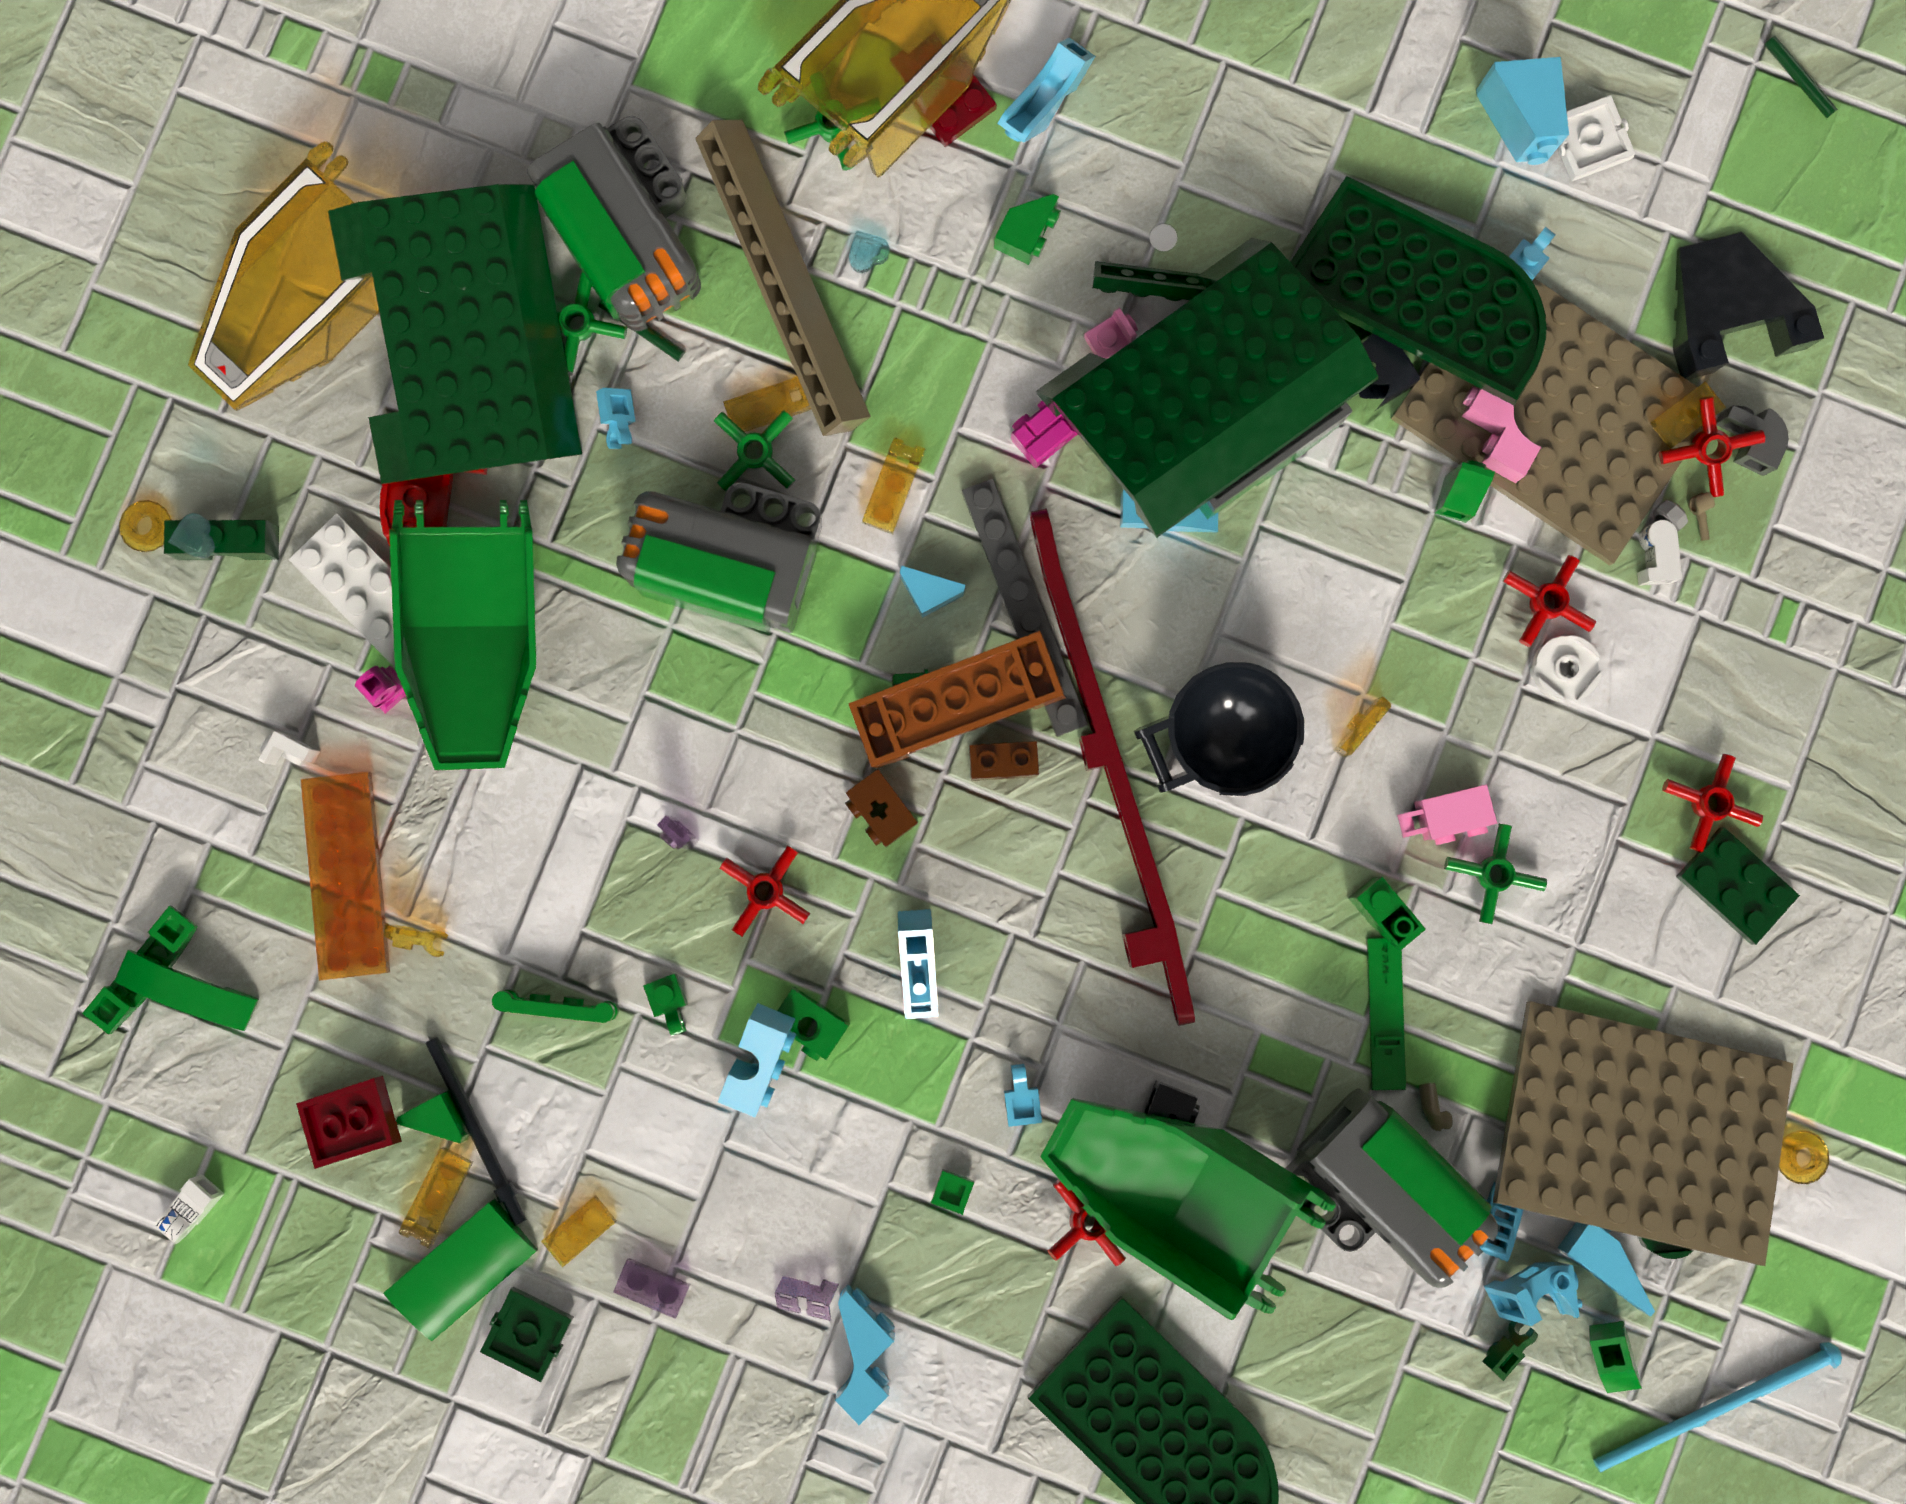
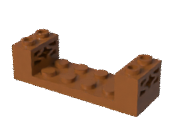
(956, 699)

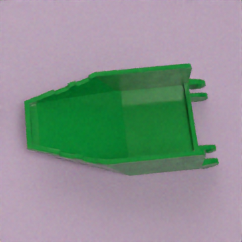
(464, 633)
(1183, 1199)

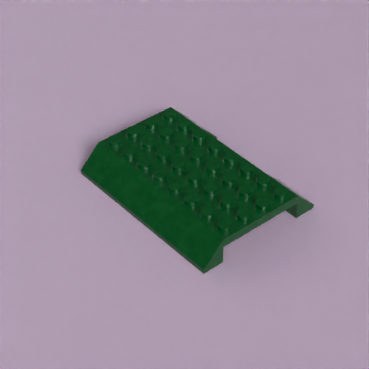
(463, 329)
(1213, 384)

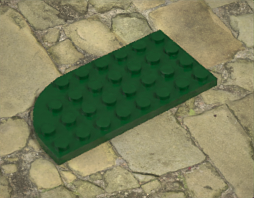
(1426, 289)
(1154, 1418)

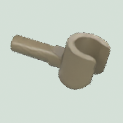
(1698, 505)

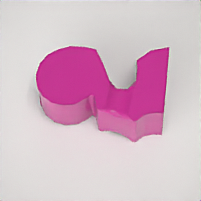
(381, 687)

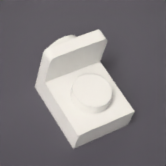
(293, 749)

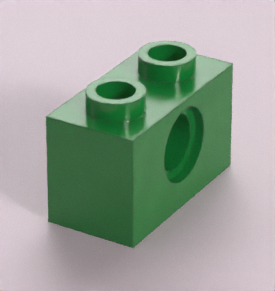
(830, 1025)

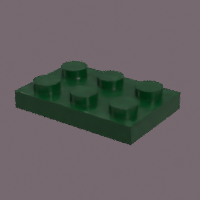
(1738, 886)

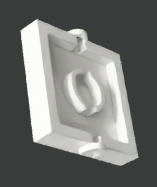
(1595, 139)

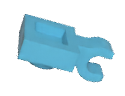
(1531, 256)
(617, 411)
(1022, 1102)

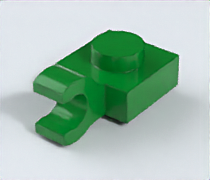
(666, 998)

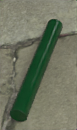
(1800, 76)
(656, 339)

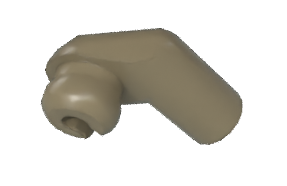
(1431, 1109)

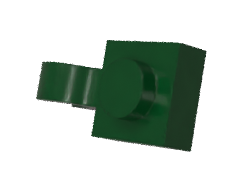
(1508, 1352)

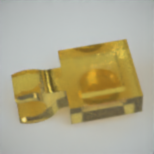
(406, 937)

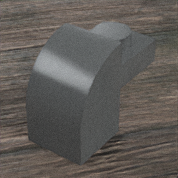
(1761, 457)

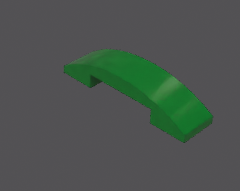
(166, 943)
(185, 992)

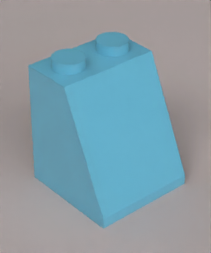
(1527, 106)

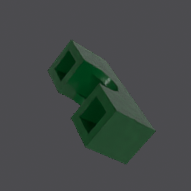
(232, 538)

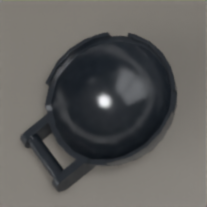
(1229, 730)

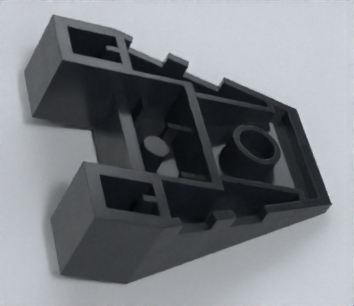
(1731, 288)

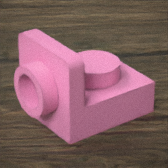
(1111, 334)

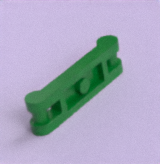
(541, 1005)

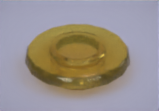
(131, 517)
(1818, 1163)

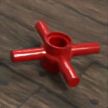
(1720, 455)
(1560, 595)
(1725, 802)
(756, 903)
(1079, 1231)

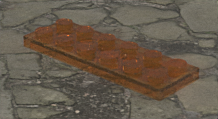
(345, 875)

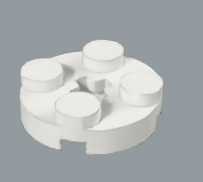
(1585, 666)

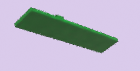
(1386, 1015)

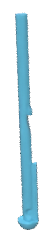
(1829, 1355)

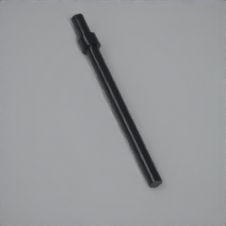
(505, 1190)

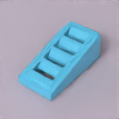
(1508, 1237)

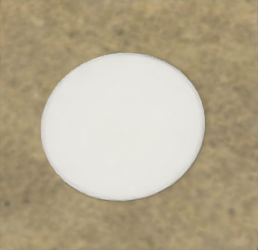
(1163, 237)

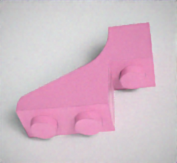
(1507, 448)

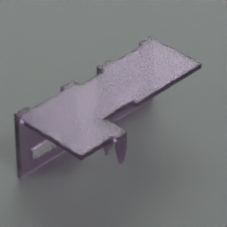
(813, 1293)

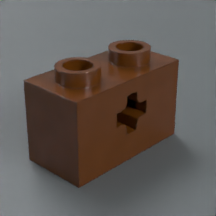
(1003, 761)
(898, 817)

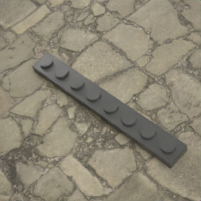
(1020, 593)

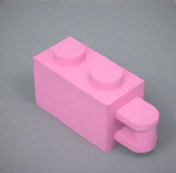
(1451, 814)

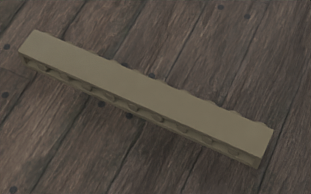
(782, 277)

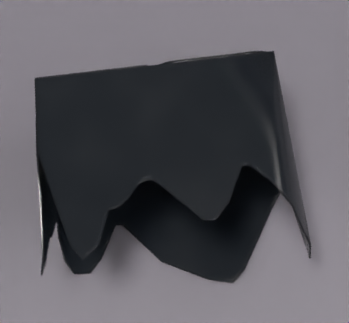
(1393, 368)

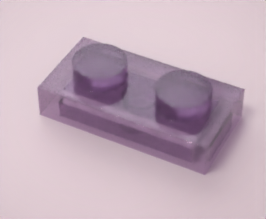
(676, 834)
(651, 1288)

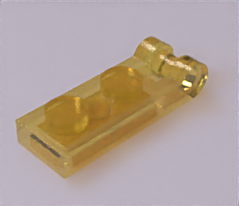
(765, 404)
(893, 487)
(436, 1196)

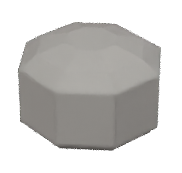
(1671, 512)

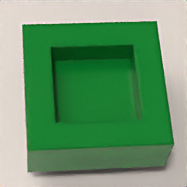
(952, 1191)

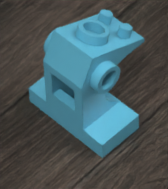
(1518, 1295)

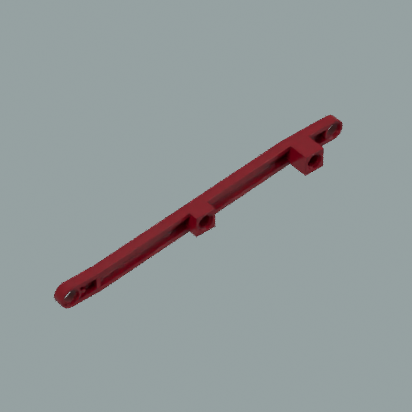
(1101, 751)

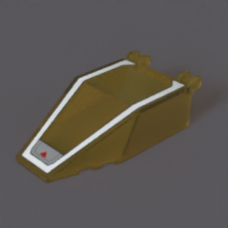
(885, 70)
(282, 291)

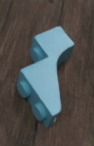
(1041, 99)
(868, 1338)

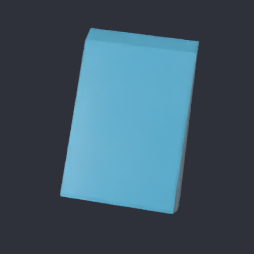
(930, 591)

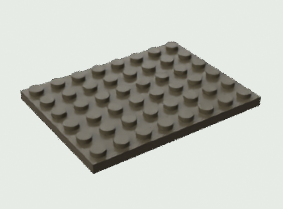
(1586, 413)
(1644, 1133)

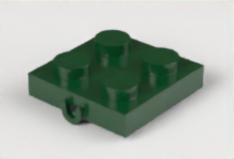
(526, 1334)

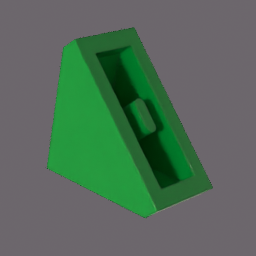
(437, 1118)

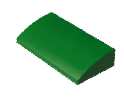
(460, 1271)

